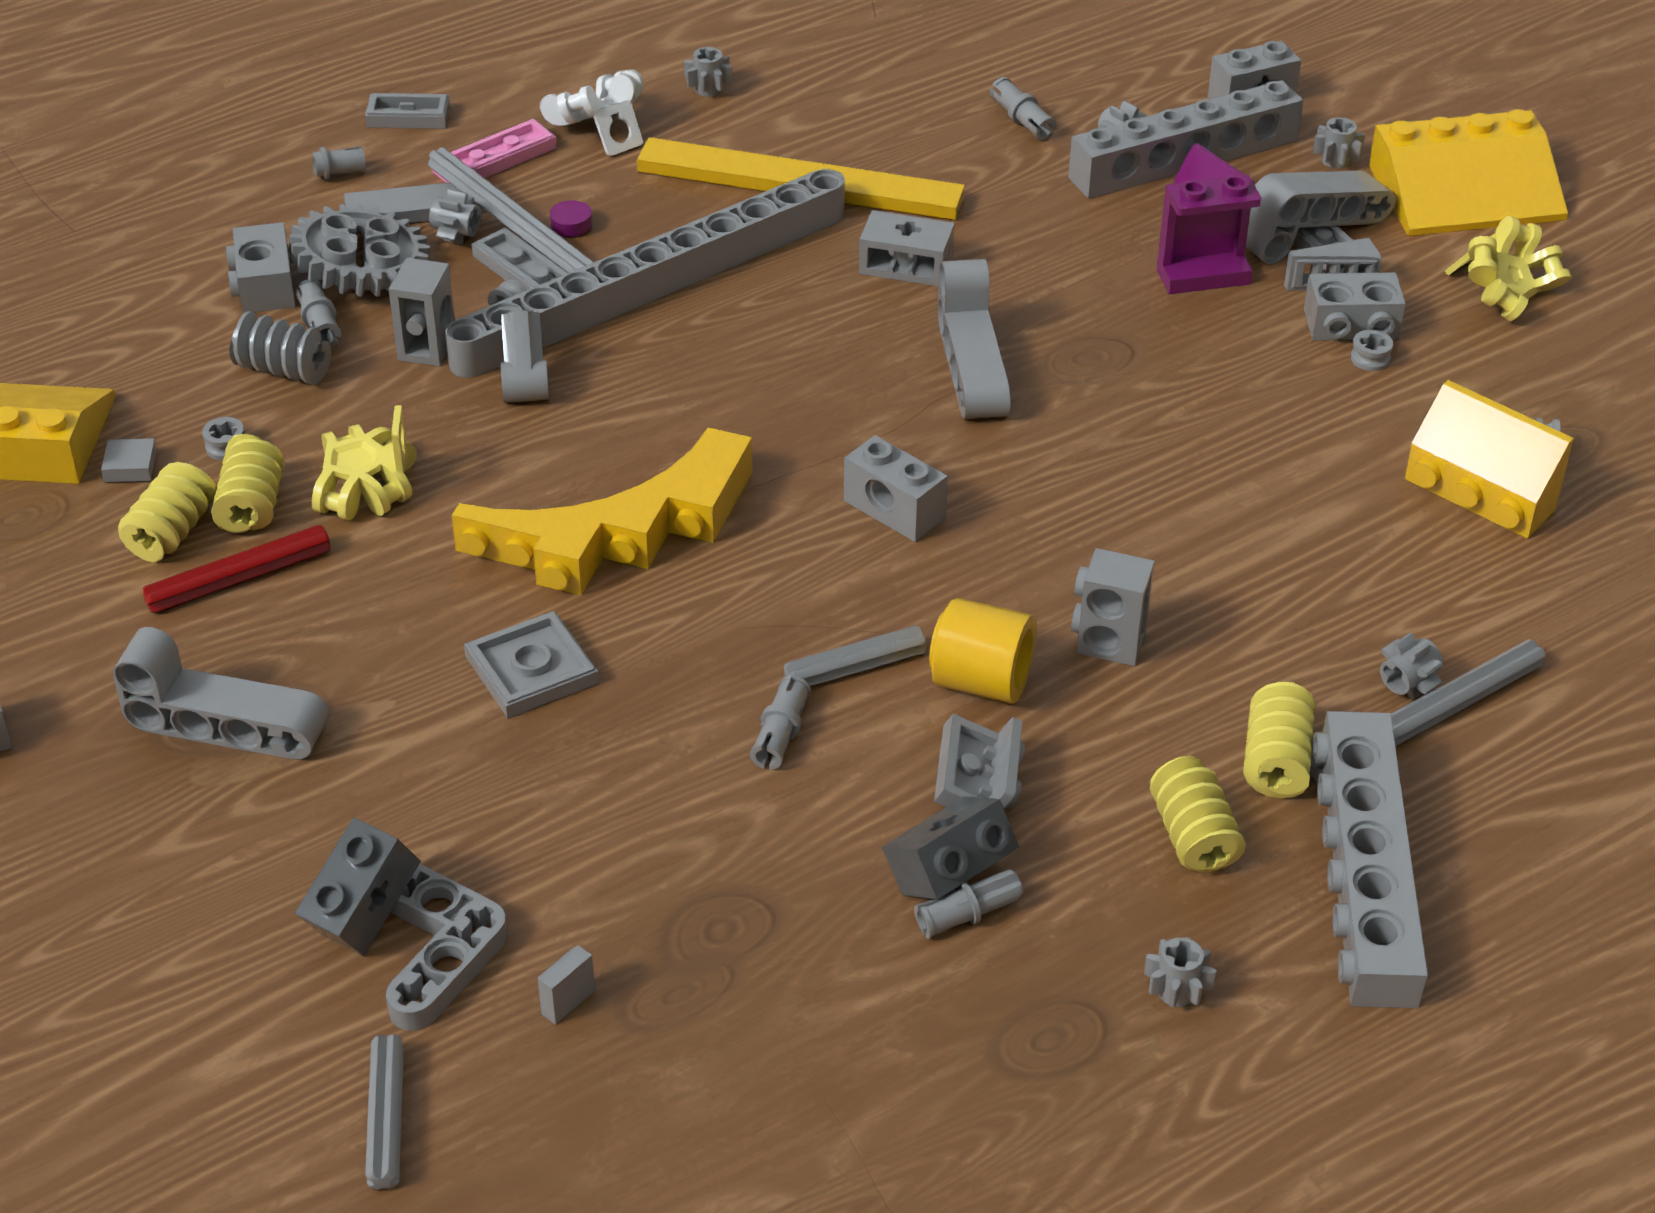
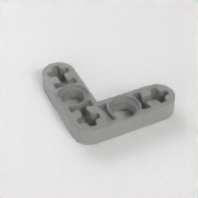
(451, 939)

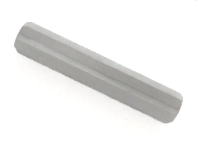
(857, 656)
(384, 1112)

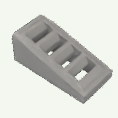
(1357, 255)

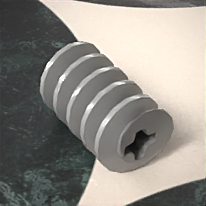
(280, 348)

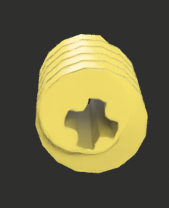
(247, 484)
(167, 511)
(1280, 740)
(1196, 815)

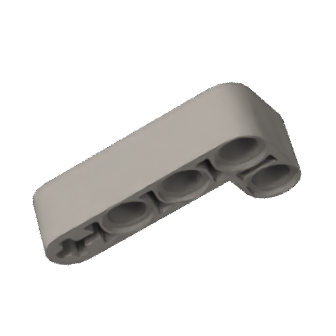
(1312, 201)
(971, 339)
(211, 707)

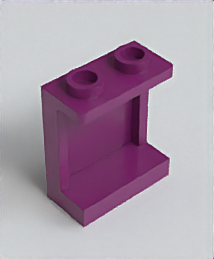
(1206, 234)

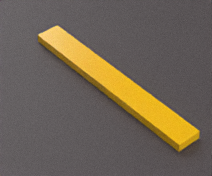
(766, 172)

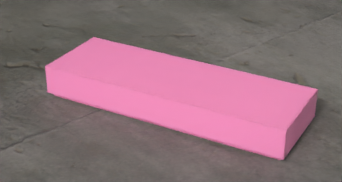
(506, 148)

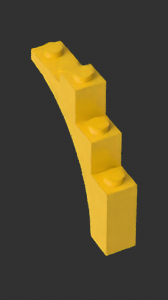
(627, 527)

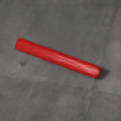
(236, 568)

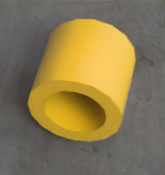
(983, 650)

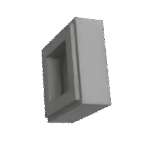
(129, 460)
(566, 984)

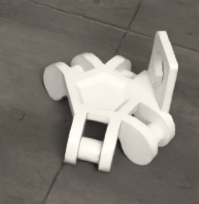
(611, 97)

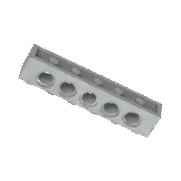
(1159, 143)
(1370, 861)

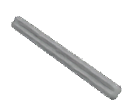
(507, 211)
(1460, 693)

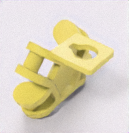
(1508, 275)
(357, 460)

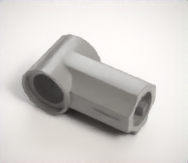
(523, 368)

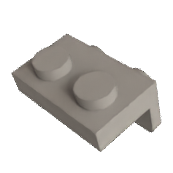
(979, 762)

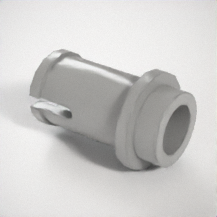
(338, 161)

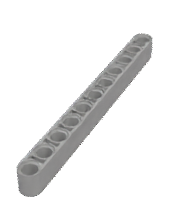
(653, 268)

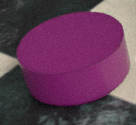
(571, 218)

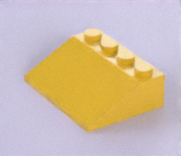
(1468, 172)
(50, 430)

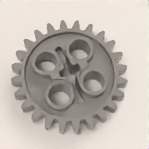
(328, 246)

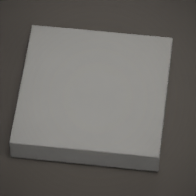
(531, 664)

